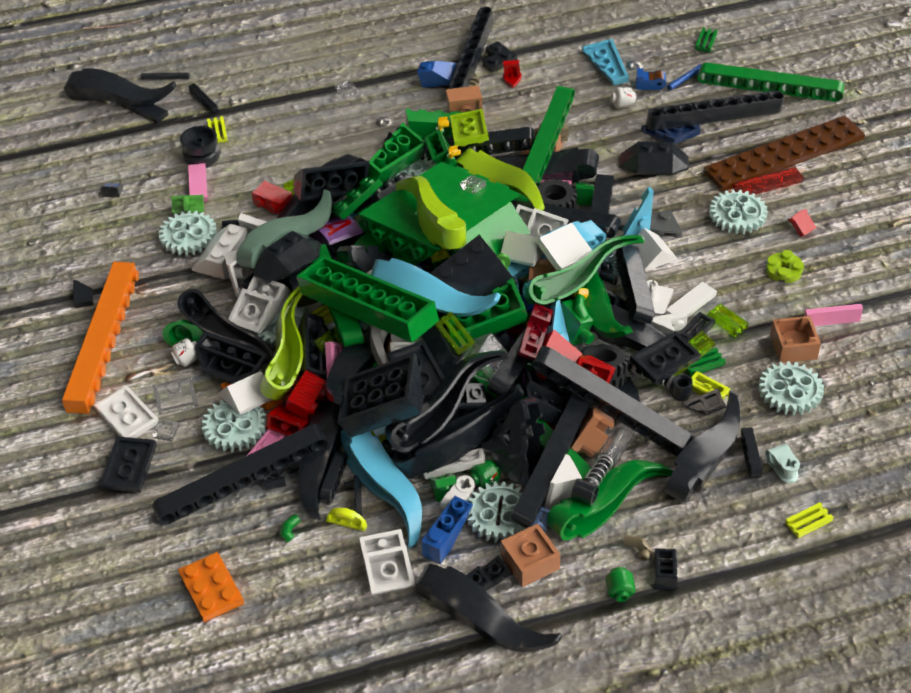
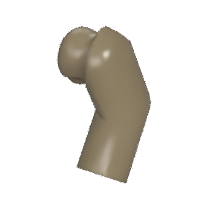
(640, 543)

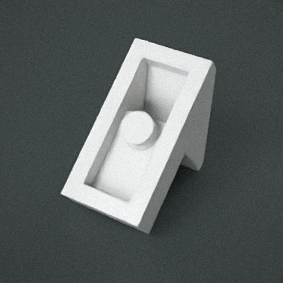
(670, 323)

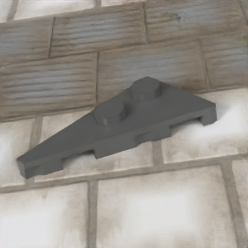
(661, 223)

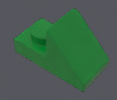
(584, 193)
(441, 485)

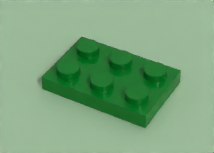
(356, 197)

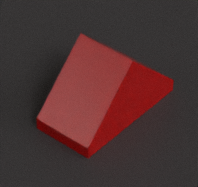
(596, 367)

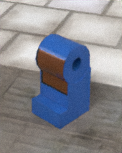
(650, 80)

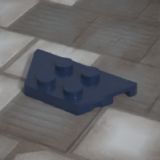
(673, 134)

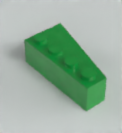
(425, 122)
(396, 154)
(504, 314)

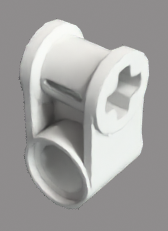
(462, 489)

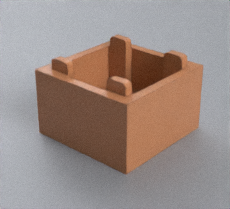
(463, 99)
(795, 339)
(530, 555)

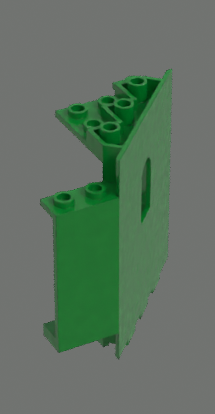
(484, 213)

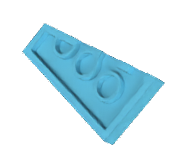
(607, 60)

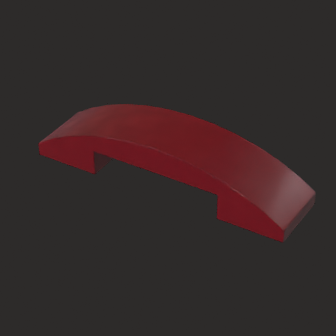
(535, 331)

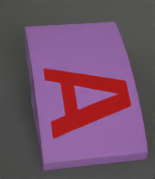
(337, 230)

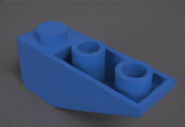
(445, 530)

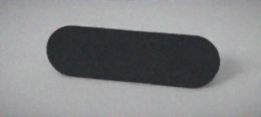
(356, 483)

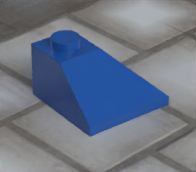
(436, 73)

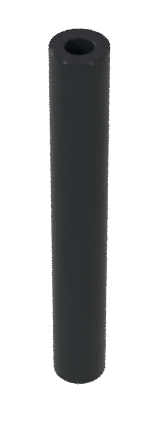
(147, 76)

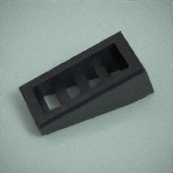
(666, 569)

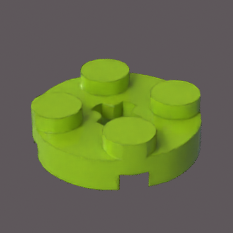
(786, 258)

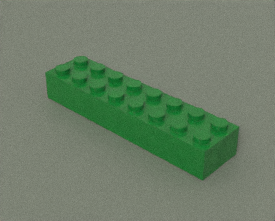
(368, 298)

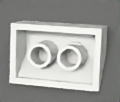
(213, 260)

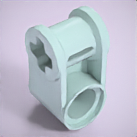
(783, 463)

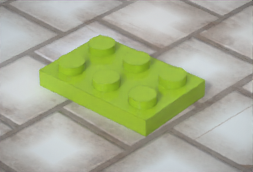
(469, 127)

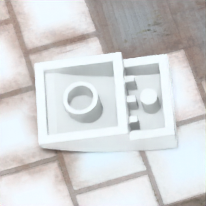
(539, 221)
(259, 305)
(386, 562)

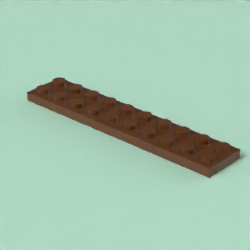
(784, 152)

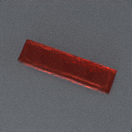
(769, 181)

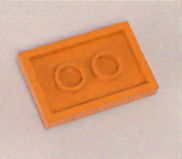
(211, 586)

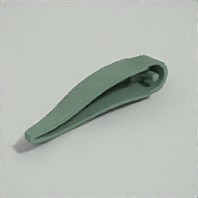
(271, 231)

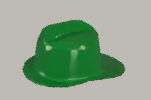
(179, 330)

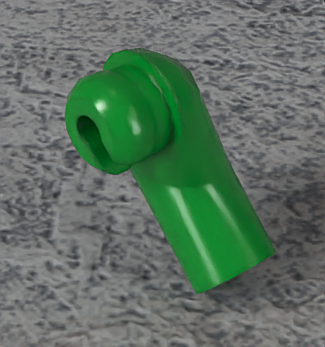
(287, 526)

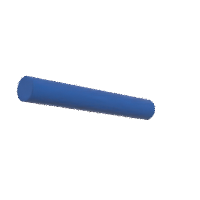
(683, 78)

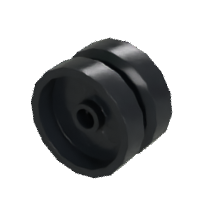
(200, 145)

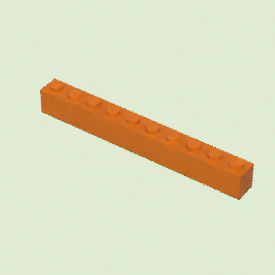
(100, 338)

